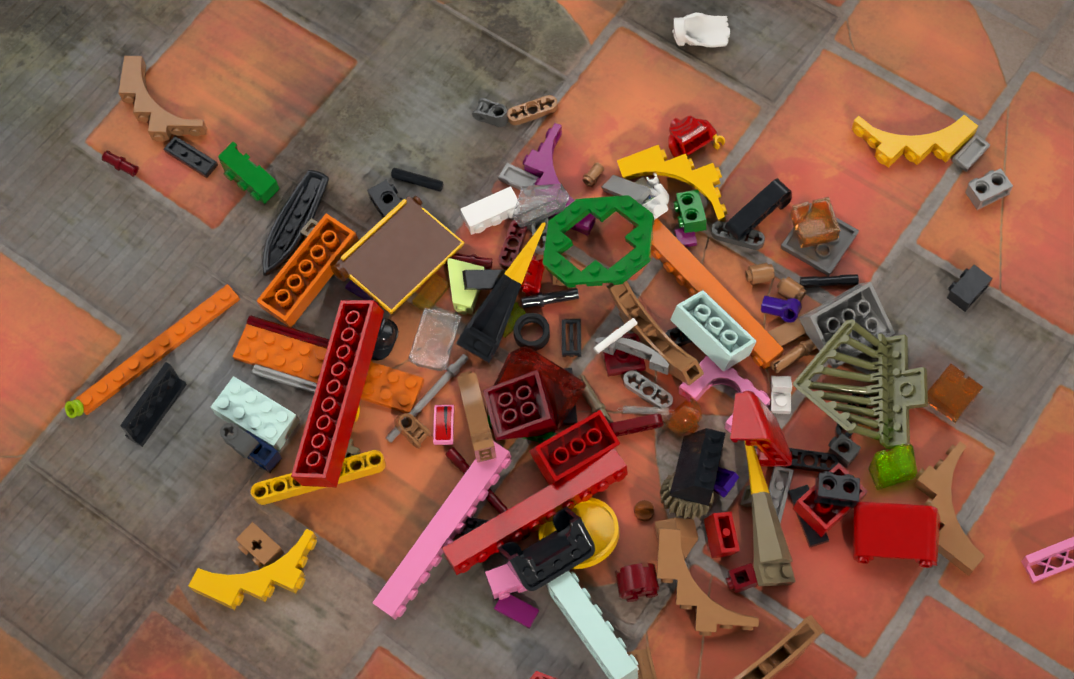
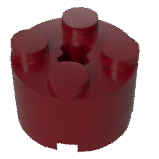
(637, 581)

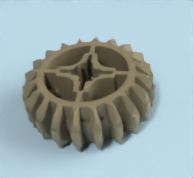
(680, 506)

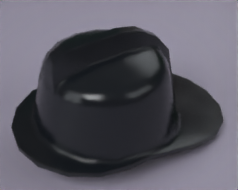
(385, 340)

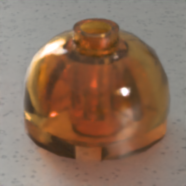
(685, 417)

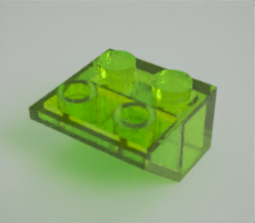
(893, 466)

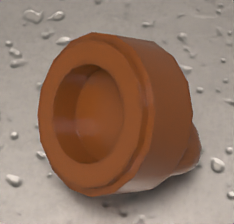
(644, 510)

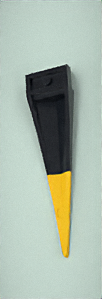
(487, 325)

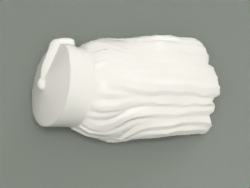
(701, 30)

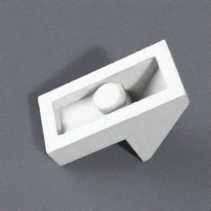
(781, 394)

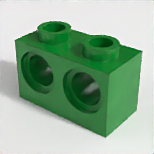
(692, 211)

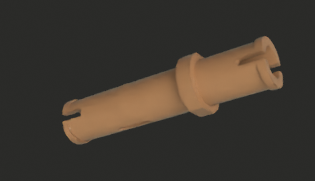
(801, 350)

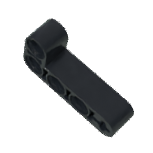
(761, 206)

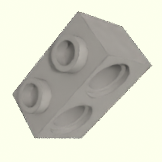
(990, 191)

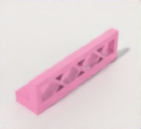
(1046, 554)

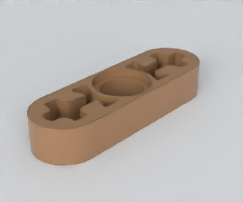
(534, 103)

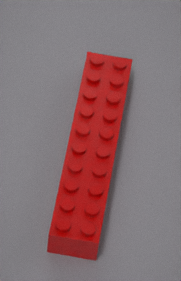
(338, 394)

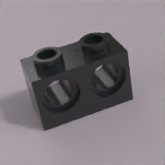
(837, 495)

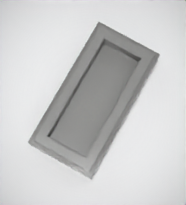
(970, 152)
(516, 177)

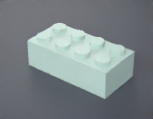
(713, 330)
(255, 413)

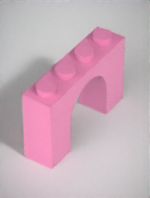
(715, 376)

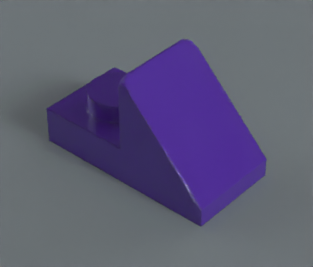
(724, 481)

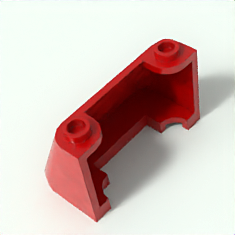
(759, 428)
(896, 532)

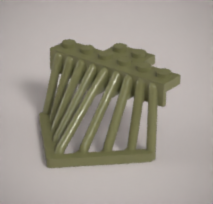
(895, 388)

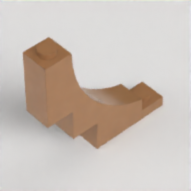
(476, 417)

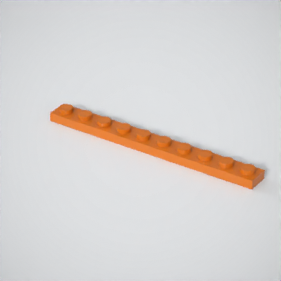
(157, 349)

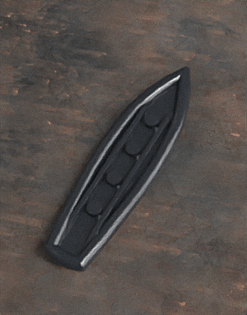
(298, 210)

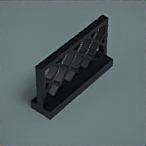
(153, 405)

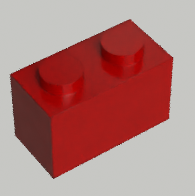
(721, 534)

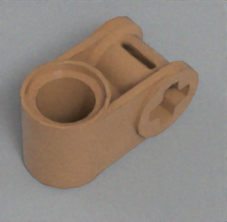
(415, 432)

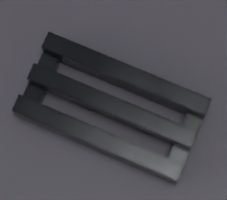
(571, 353)

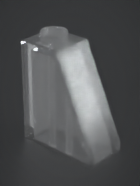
(539, 203)

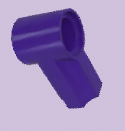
(781, 308)

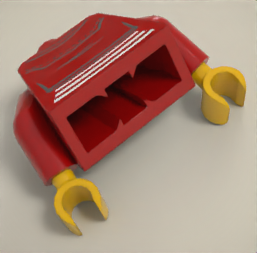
(690, 135)

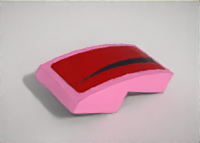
(443, 425)

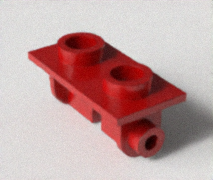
(532, 282)

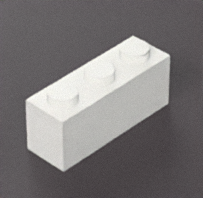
(489, 210)

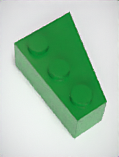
(247, 174)

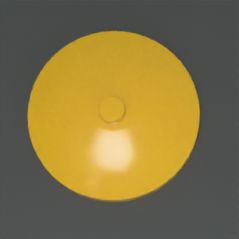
(601, 526)

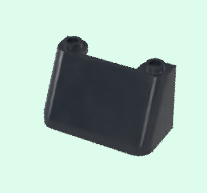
(552, 554)

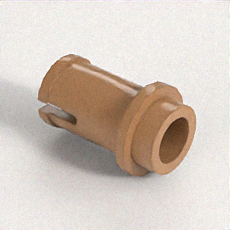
(590, 177)

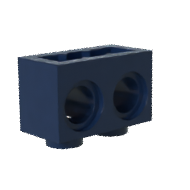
(264, 455)

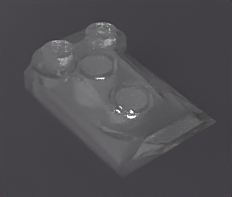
(435, 339)

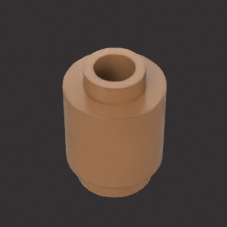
(759, 273)
(791, 289)

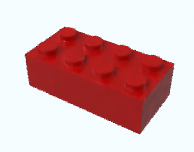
(574, 447)

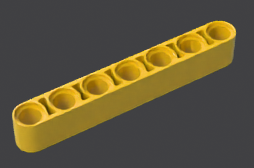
(291, 490)

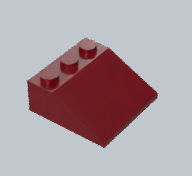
(520, 407)

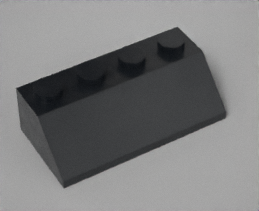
(698, 466)

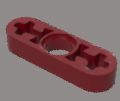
(511, 235)
(637, 424)

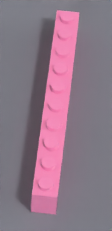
(440, 532)

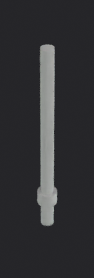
(451, 372)

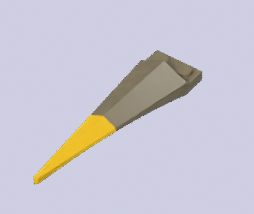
(771, 551)

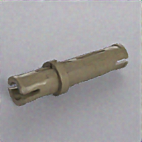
(592, 400)

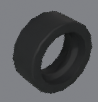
(531, 318)

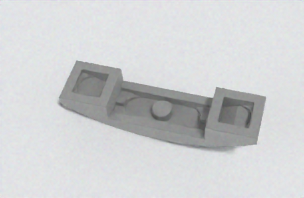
(656, 361)

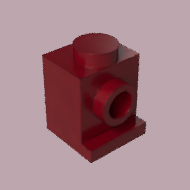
(746, 573)

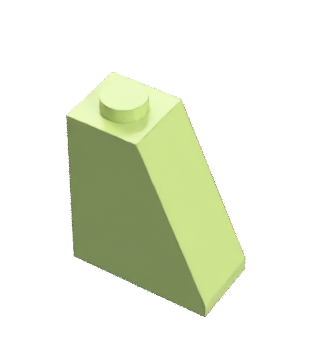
(463, 300)

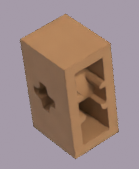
(255, 536)

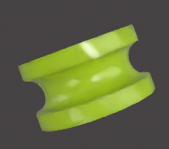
(74, 408)

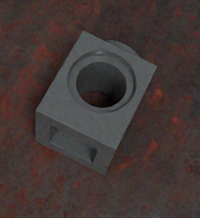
(852, 449)

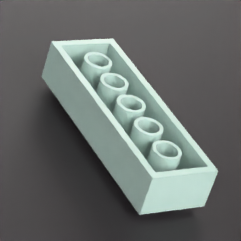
(592, 628)

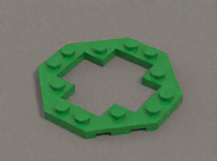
(595, 273)

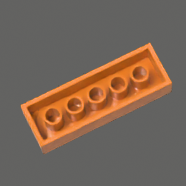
(307, 271)

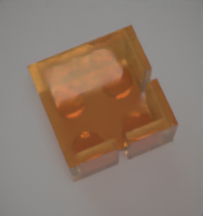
(815, 227)
(953, 393)

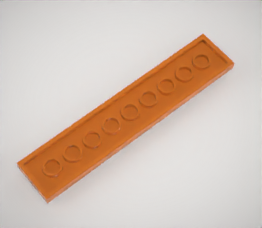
(304, 360)

